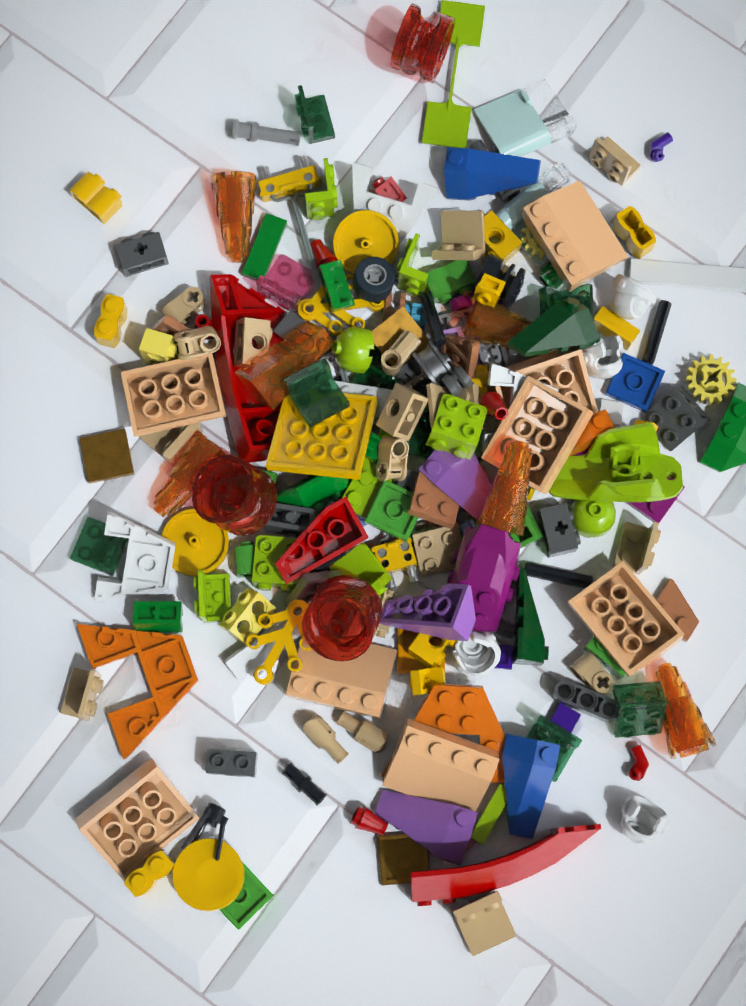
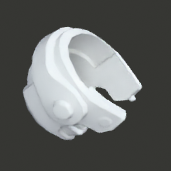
(631, 298)
(603, 357)
(478, 654)
(643, 820)

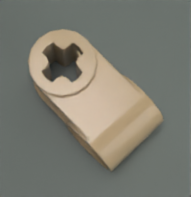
(183, 308)
(195, 344)
(392, 459)
(588, 670)

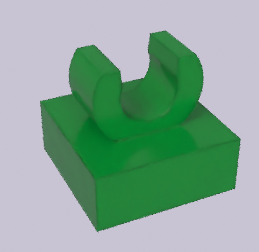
(372, 448)

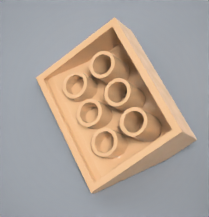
(573, 234)
(559, 369)
(173, 394)
(547, 423)
(626, 619)
(349, 686)
(440, 766)
(136, 818)

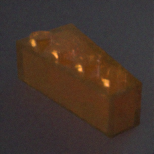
(298, 350)

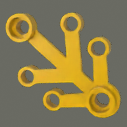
(321, 308)
(283, 639)

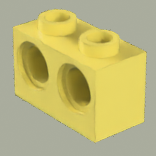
(158, 347)
(243, 612)

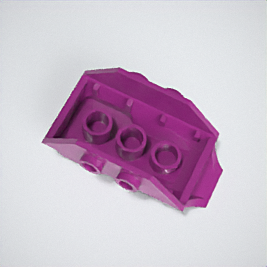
(489, 566)

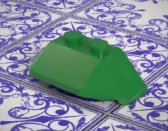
(728, 441)
(314, 492)

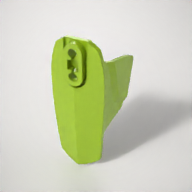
(617, 468)

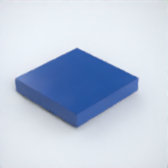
(635, 383)

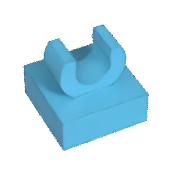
(417, 313)

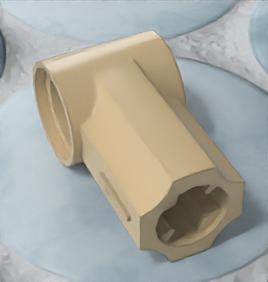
(400, 351)

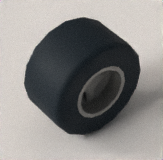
(376, 271)

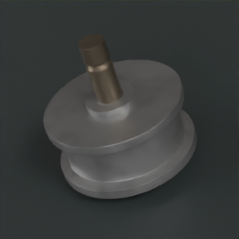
(432, 367)

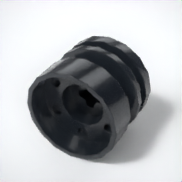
(493, 266)

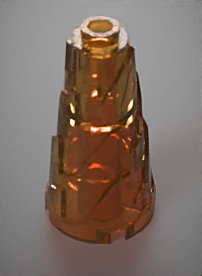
(234, 208)
(494, 324)
(178, 486)
(507, 498)
(683, 720)

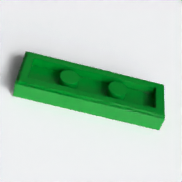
(264, 247)

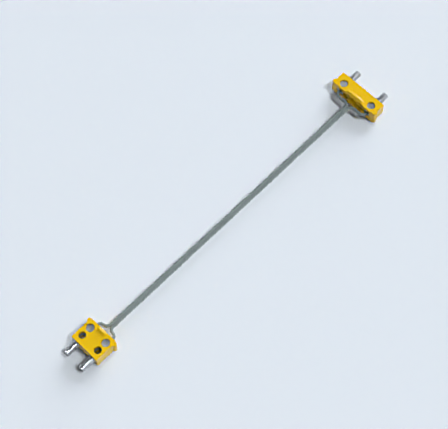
(274, 189)

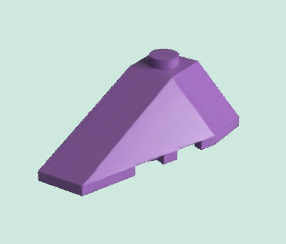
(459, 479)
(437, 613)
(433, 824)

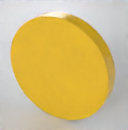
(365, 236)
(196, 543)
(207, 882)

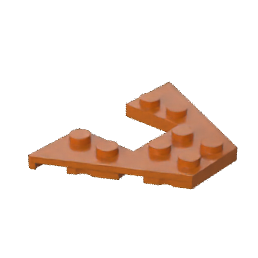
(165, 667)
(462, 711)

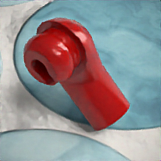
(640, 764)

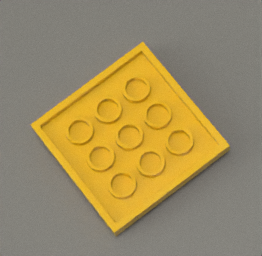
(328, 448)

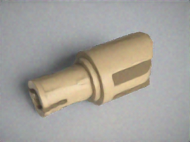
(364, 732)
(324, 737)

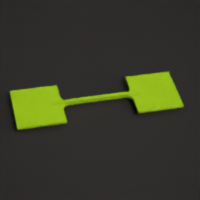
(447, 122)

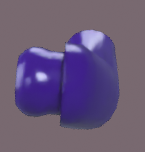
(657, 147)

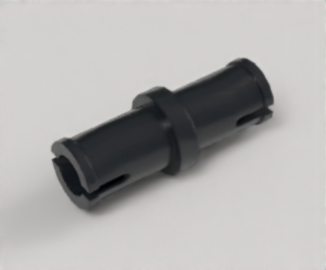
(304, 784)

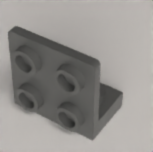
(676, 417)

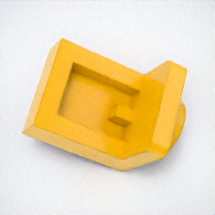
(488, 290)
(423, 679)

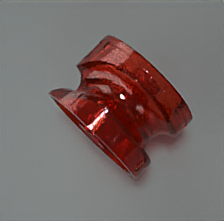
(422, 43)
(234, 495)
(342, 618)

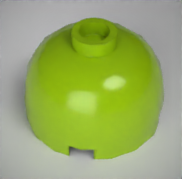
(353, 348)
(593, 517)

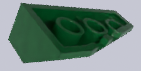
(559, 327)
(529, 637)

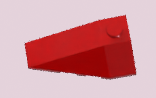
(326, 537)

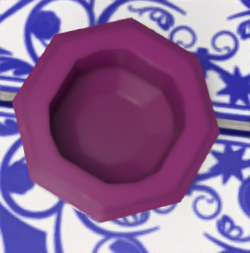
(460, 303)

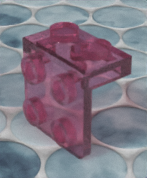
(286, 283)

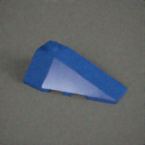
(479, 173)
(528, 776)

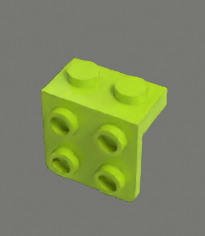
(322, 204)
(408, 278)
(457, 426)
(364, 565)
(265, 573)
(214, 596)

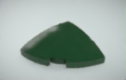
(374, 375)

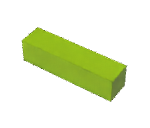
(490, 815)

